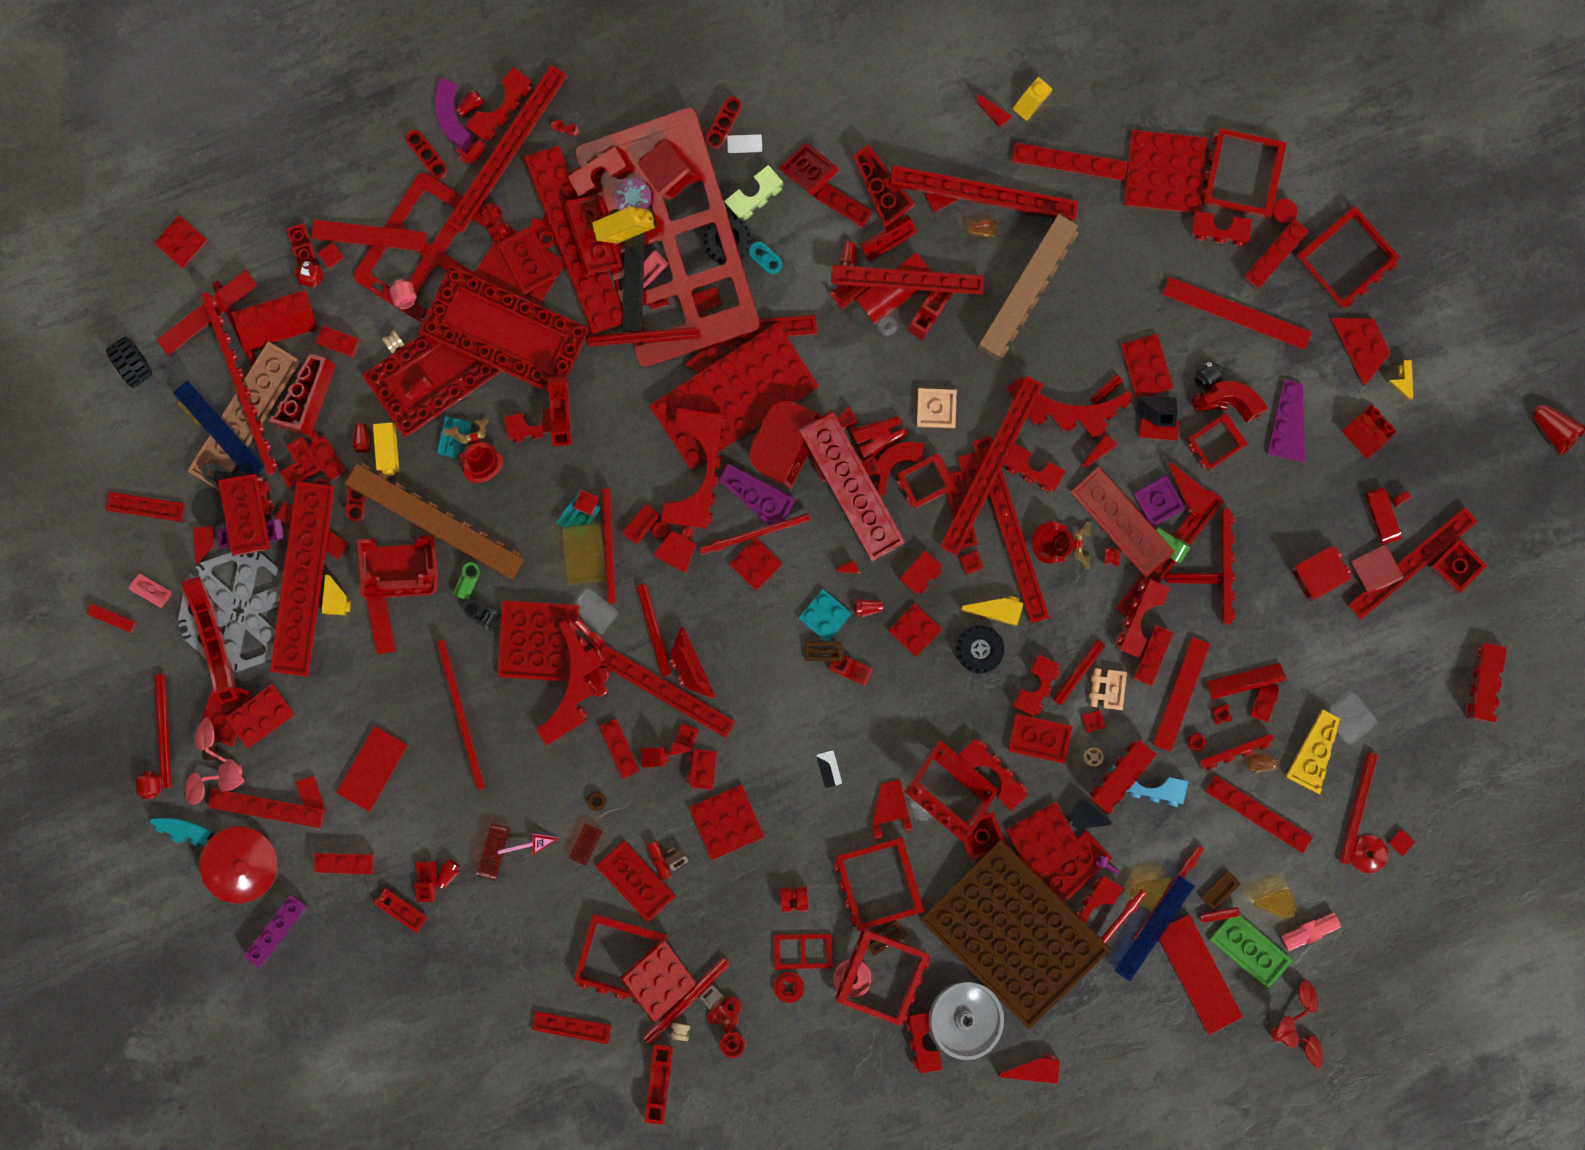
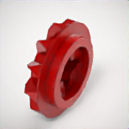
(788, 997)

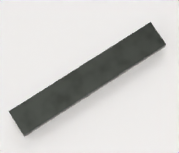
(633, 283)

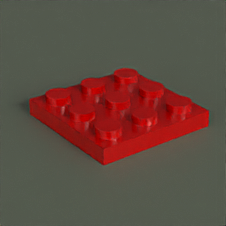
(726, 822)
(1045, 840)
(658, 981)

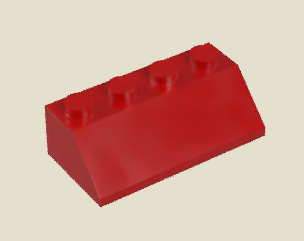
(274, 320)

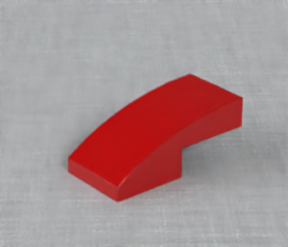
(851, 669)
(427, 881)

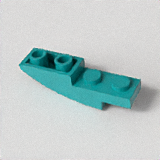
(181, 830)

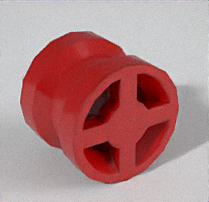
(1111, 556)

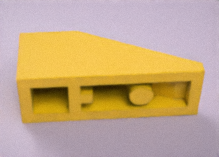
(1001, 610)

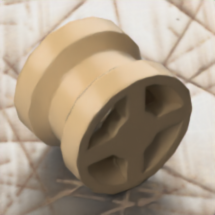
(393, 341)
(1093, 755)
(680, 1031)

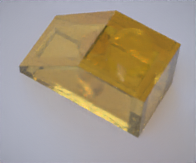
(1154, 890)
(1279, 904)

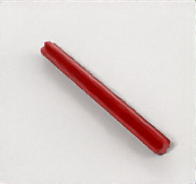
(645, 336)
(163, 730)
(1358, 808)
(686, 1000)

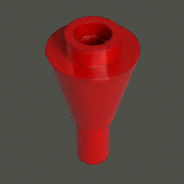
(1197, 398)

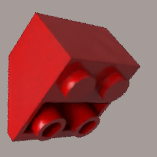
(1369, 431)

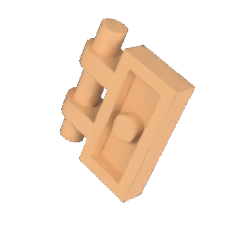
(1114, 689)

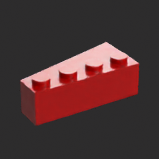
(889, 200)
(305, 397)
(1486, 683)
(1122, 776)

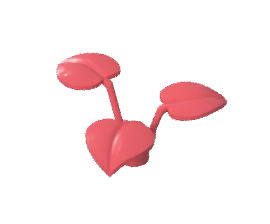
(229, 771)

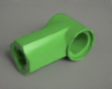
(1178, 545)
(466, 583)

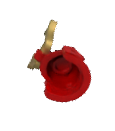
(478, 460)
(1054, 543)

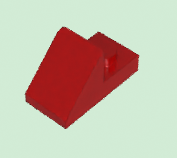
(1264, 702)

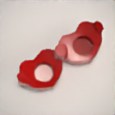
(559, 126)

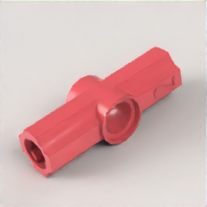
(1311, 931)

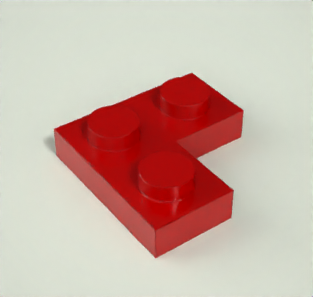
(304, 466)

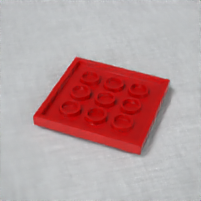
(1165, 171)
(533, 641)

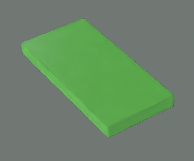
(1251, 950)

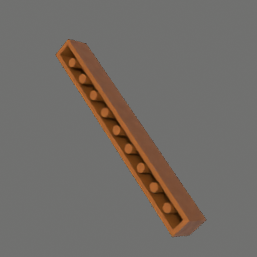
(434, 522)

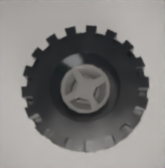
(972, 645)

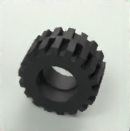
(737, 226)
(129, 362)

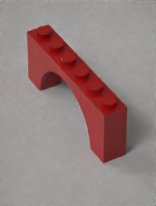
(706, 428)

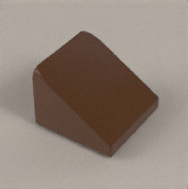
(206, 756)

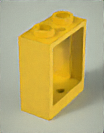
(623, 225)
(386, 448)

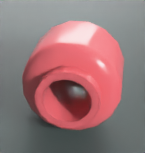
(402, 294)

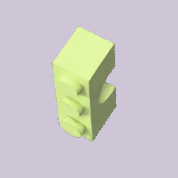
(769, 185)

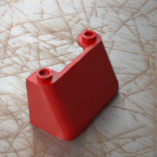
(397, 569)

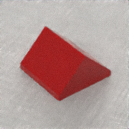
(984, 837)

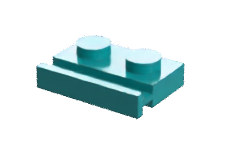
(450, 446)
(575, 518)

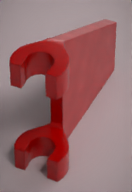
(890, 807)

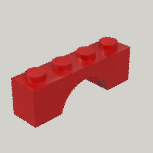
(484, 124)
(1275, 255)
(1149, 595)
(1010, 792)
(1104, 892)
(658, 1084)

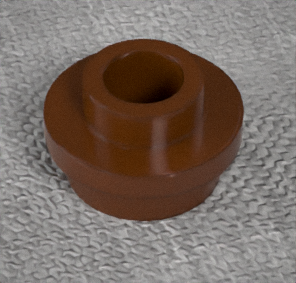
(601, 796)

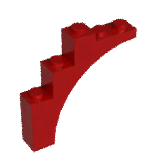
(1066, 416)
(212, 640)
(582, 662)

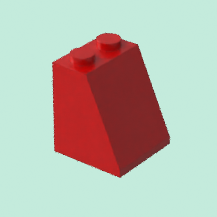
(667, 169)
(1321, 573)

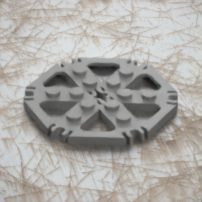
(225, 598)

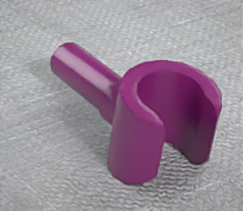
(1103, 862)

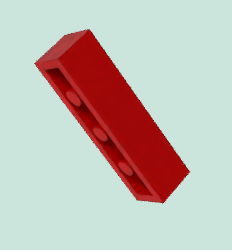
(111, 618)

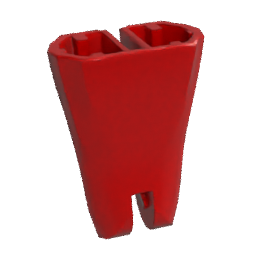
(876, 437)

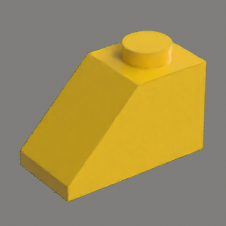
(1032, 99)
(334, 598)

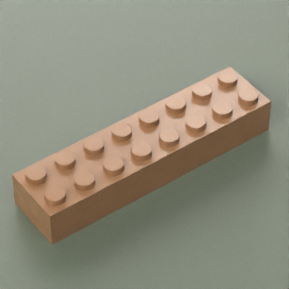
(1028, 286)

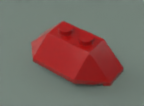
(689, 666)

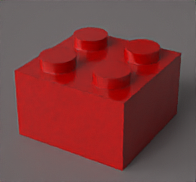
(1458, 566)

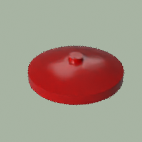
(238, 864)

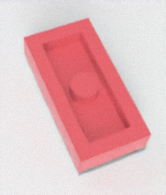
(150, 590)

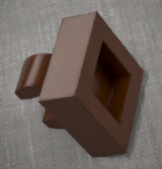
(676, 859)

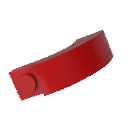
(1238, 395)
(559, 411)
(894, 455)

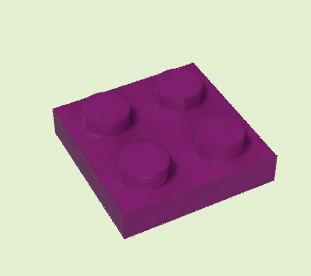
(1159, 501)

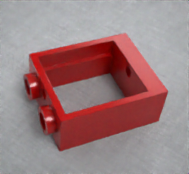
(1231, 429)
(944, 472)

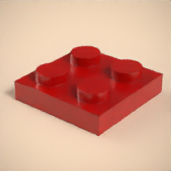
(180, 242)
(756, 564)
(915, 630)

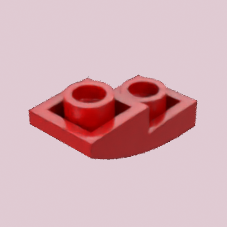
(301, 243)

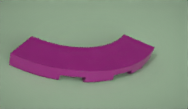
(447, 116)

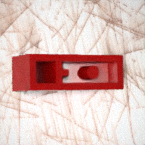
(1195, 496)
(1037, 1070)

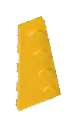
(1312, 759)

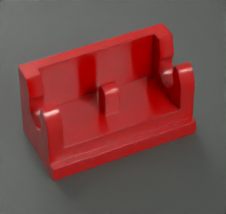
(845, 294)

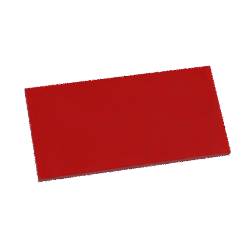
(502, 329)
(450, 372)

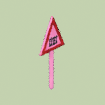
(538, 843)

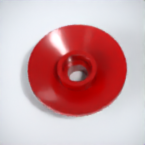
(1360, 859)

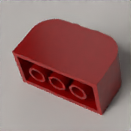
(779, 447)

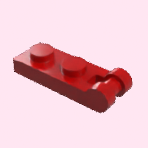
(400, 910)

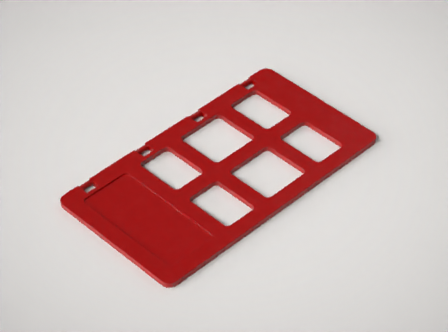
(686, 134)

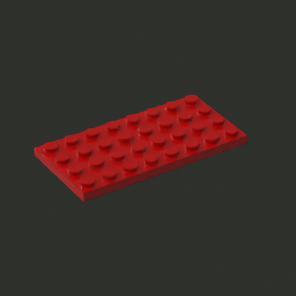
(741, 387)

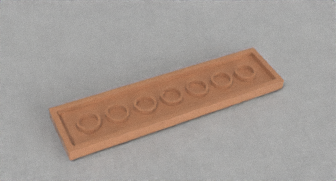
(266, 383)

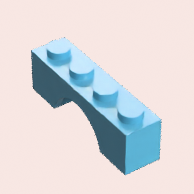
(1171, 790)

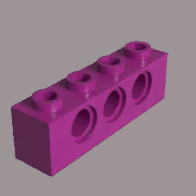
(275, 931)

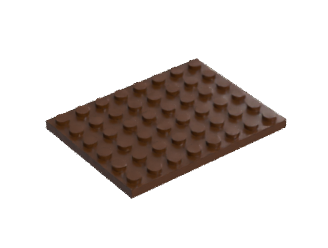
(1015, 934)

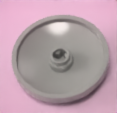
(966, 1020)

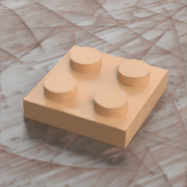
(936, 408)

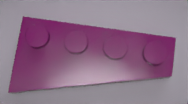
(1288, 429)
(759, 496)

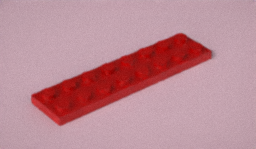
(851, 486)

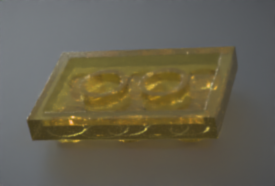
(584, 554)

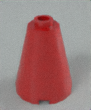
(1558, 428)

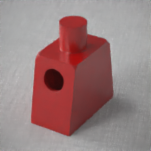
(677, 549)

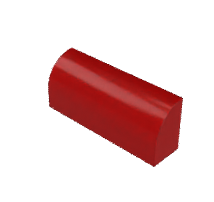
(880, 302)

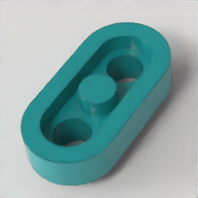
(765, 258)

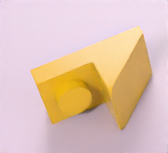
(1405, 385)

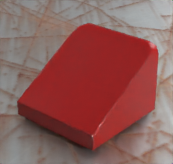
(848, 568)
(678, 748)

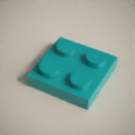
(825, 615)

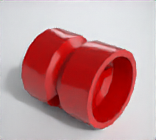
(800, 896)
(732, 1044)

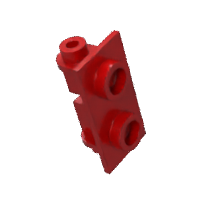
(492, 214)

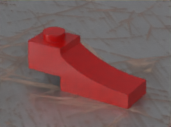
(928, 313)

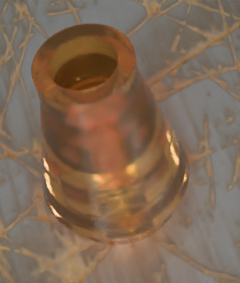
(983, 228)
(1261, 763)

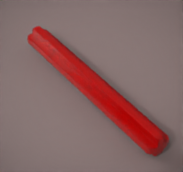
(654, 630)

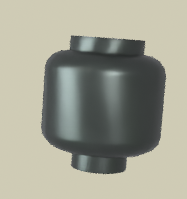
(1208, 375)

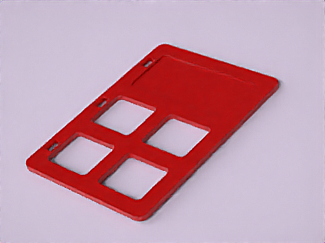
(491, 269)

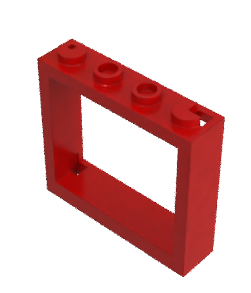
(1274, 178)
(1376, 238)
(963, 773)
(845, 884)
(854, 965)
(603, 987)

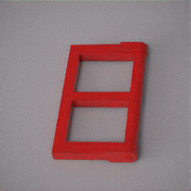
(803, 965)

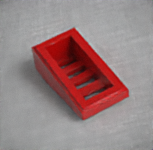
(994, 112)
(1103, 447)

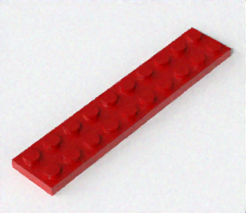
(595, 291)
(302, 579)

